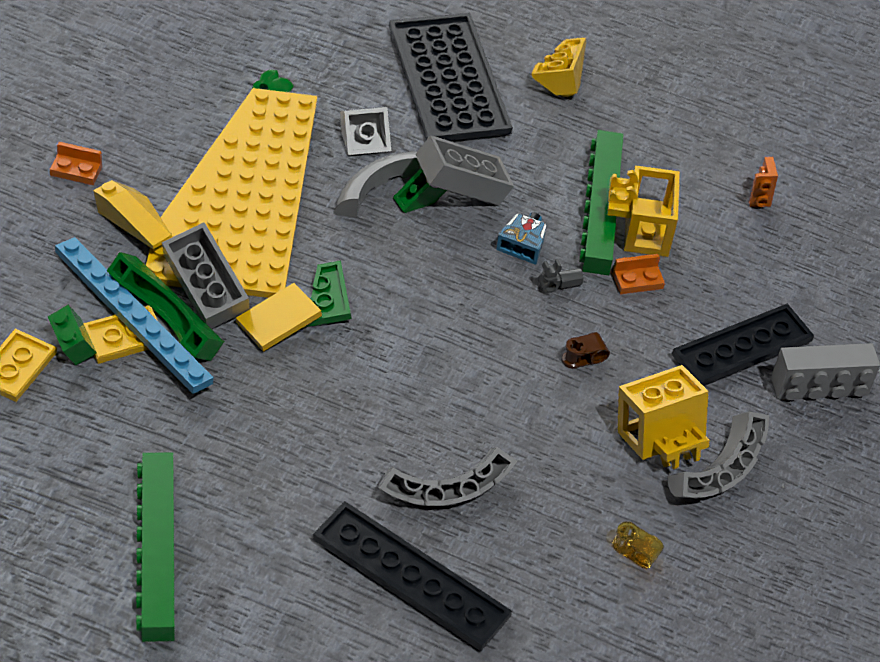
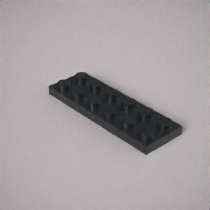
(743, 344)

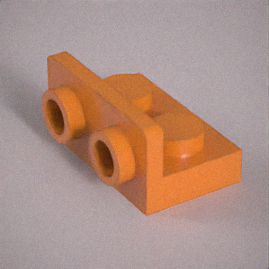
(76, 163)
(764, 184)
(638, 274)

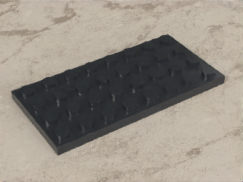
(450, 77)

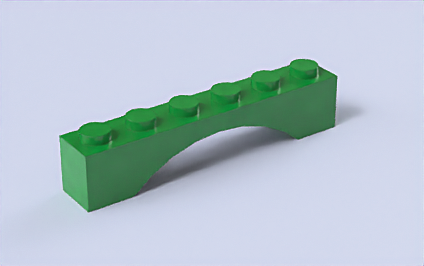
(189, 327)

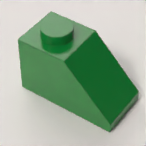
(417, 193)

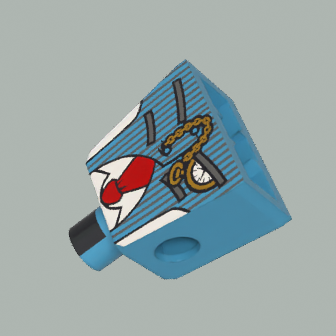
(523, 237)

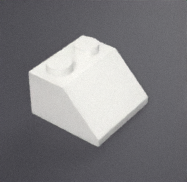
(365, 130)

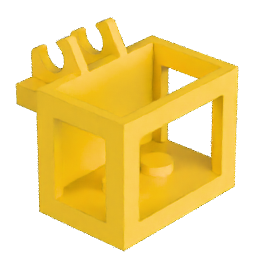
(647, 222)
(670, 414)

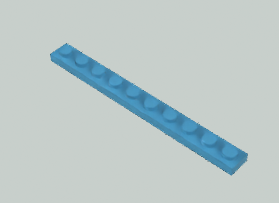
(134, 316)

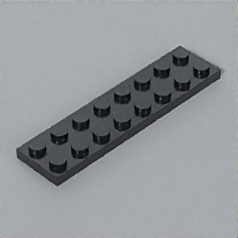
(413, 575)

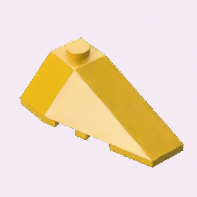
(563, 69)

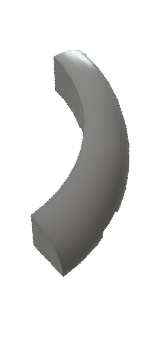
(373, 176)
(732, 465)
(449, 491)

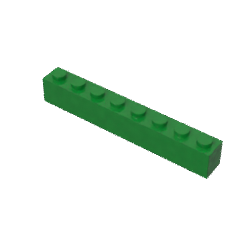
(599, 226)
(157, 547)

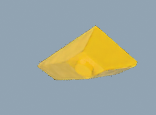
(131, 212)

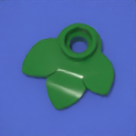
(270, 81)

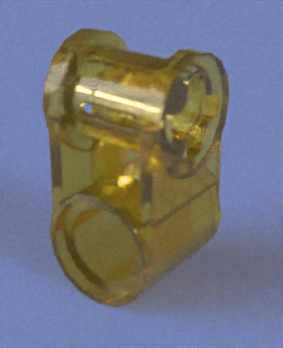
(637, 546)

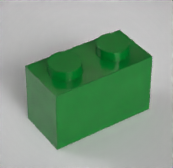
(72, 334)

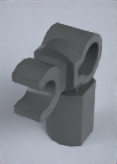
(553, 277)

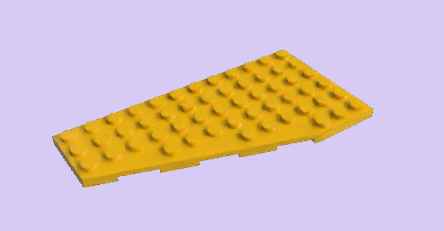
(248, 191)

